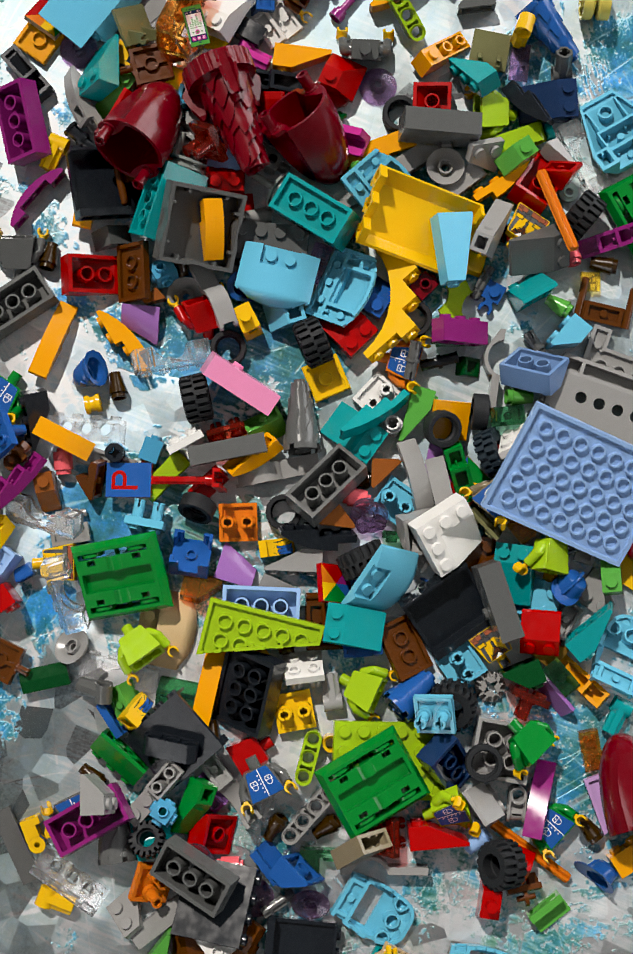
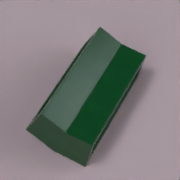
(45, 677)

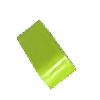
(411, 22)
(534, 130)
(173, 466)
(303, 765)

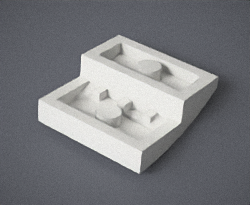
(281, 24)

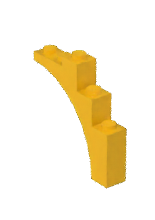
(402, 301)

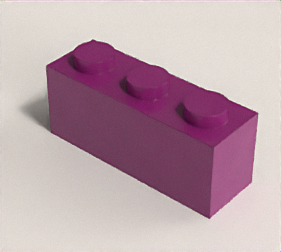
(459, 330)

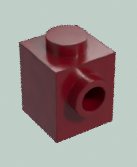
(424, 285)

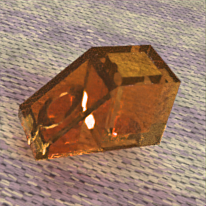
(199, 589)

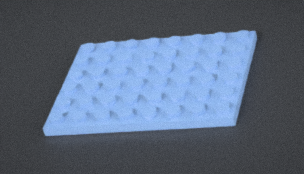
(568, 484)

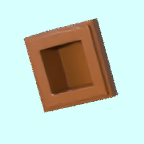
(156, 297)

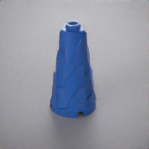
(550, 26)

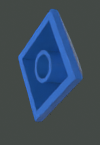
(378, 300)
(294, 871)

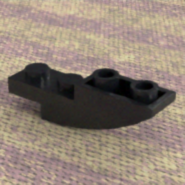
(312, 538)

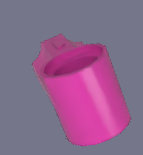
(260, 59)

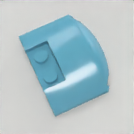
(358, 178)
(276, 275)
(344, 287)
(383, 579)

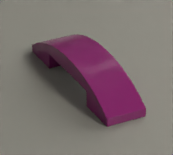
(52, 178)

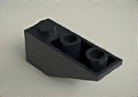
(34, 405)

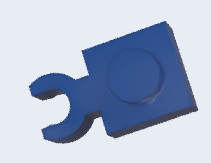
(492, 295)

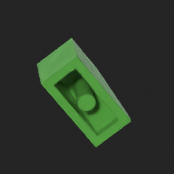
(516, 155)

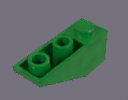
(194, 804)

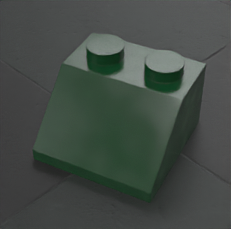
(526, 673)

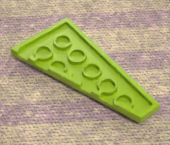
(246, 628)

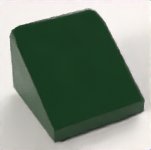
(467, 367)

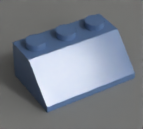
(533, 371)

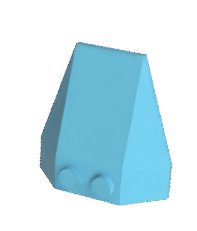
(609, 131)

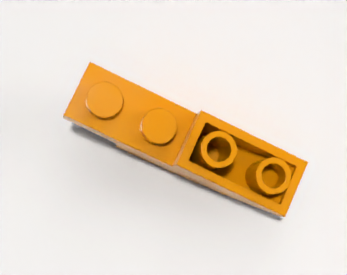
(498, 186)
(118, 333)

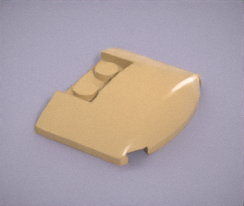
(178, 626)

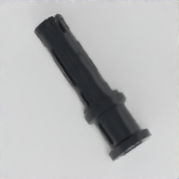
(78, 135)

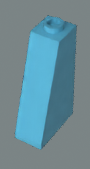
(451, 243)

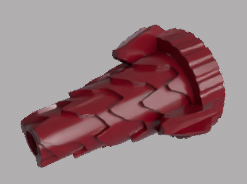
(229, 91)

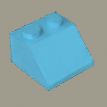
(541, 598)

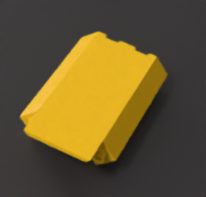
(400, 214)

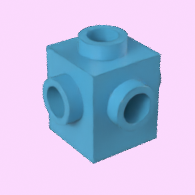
(162, 273)
(167, 819)

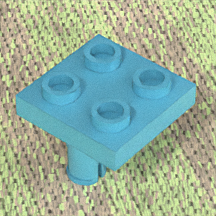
(396, 498)
(137, 522)
(462, 664)
(434, 713)

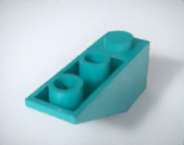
(476, 74)

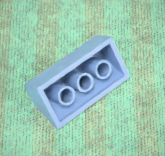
(272, 599)

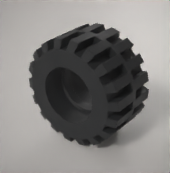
(585, 213)
(312, 342)
(196, 398)
(355, 561)
(463, 695)
(501, 865)

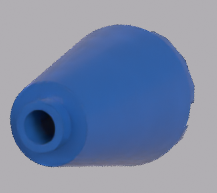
(402, 694)

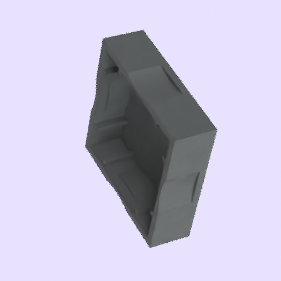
(179, 227)

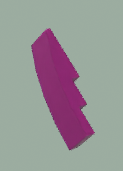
(606, 241)
(20, 478)
(539, 799)

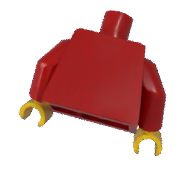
(196, 314)

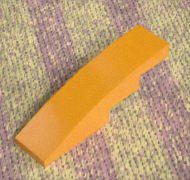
(386, 144)
(53, 340)
(208, 685)

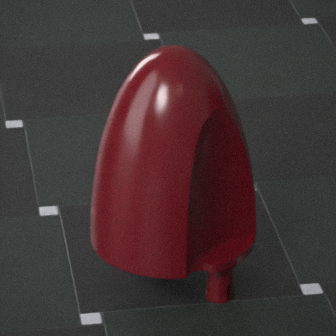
(141, 131)
(308, 132)
(617, 783)

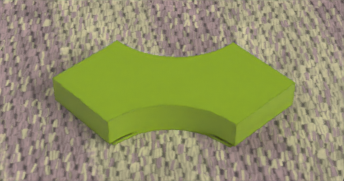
(455, 299)

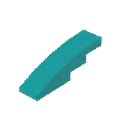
(369, 418)

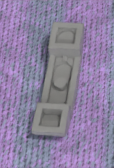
(416, 474)

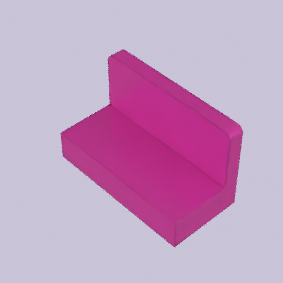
(357, 140)

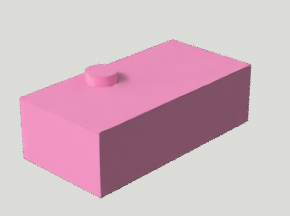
(240, 383)

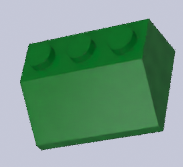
(119, 757)

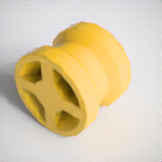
(93, 403)

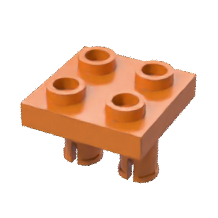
(238, 522)
(146, 887)

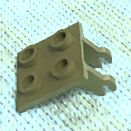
(134, 25)
(490, 48)
(490, 530)

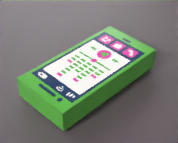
(195, 25)

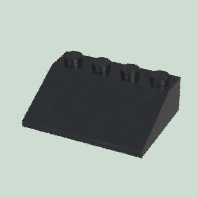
(249, 691)

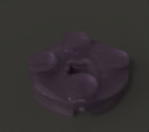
(366, 524)

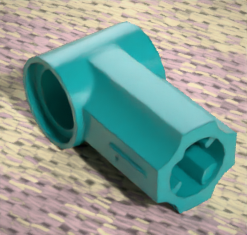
(619, 711)

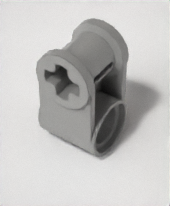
(516, 807)

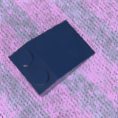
(558, 99)
(444, 760)

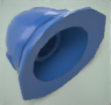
(91, 370)

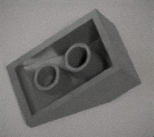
(538, 252)

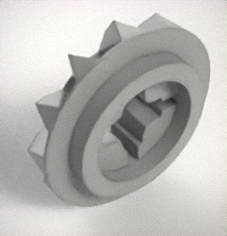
(480, 686)

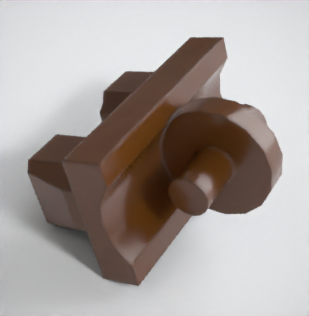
(18, 454)
(531, 884)

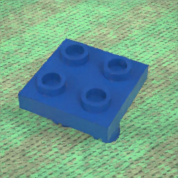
(8, 433)

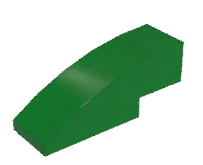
(457, 467)

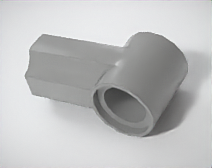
(332, 697)

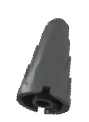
(301, 423)
(115, 847)

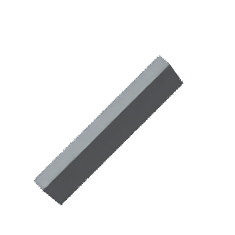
(227, 449)
(16, 845)

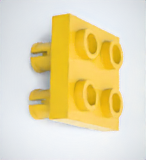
(295, 711)

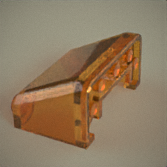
(170, 28)

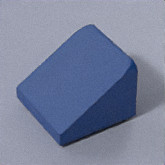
(24, 572)

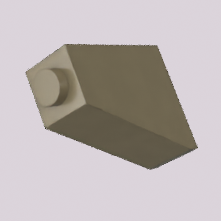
(361, 848)

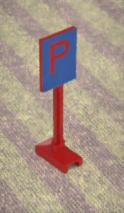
(136, 480)

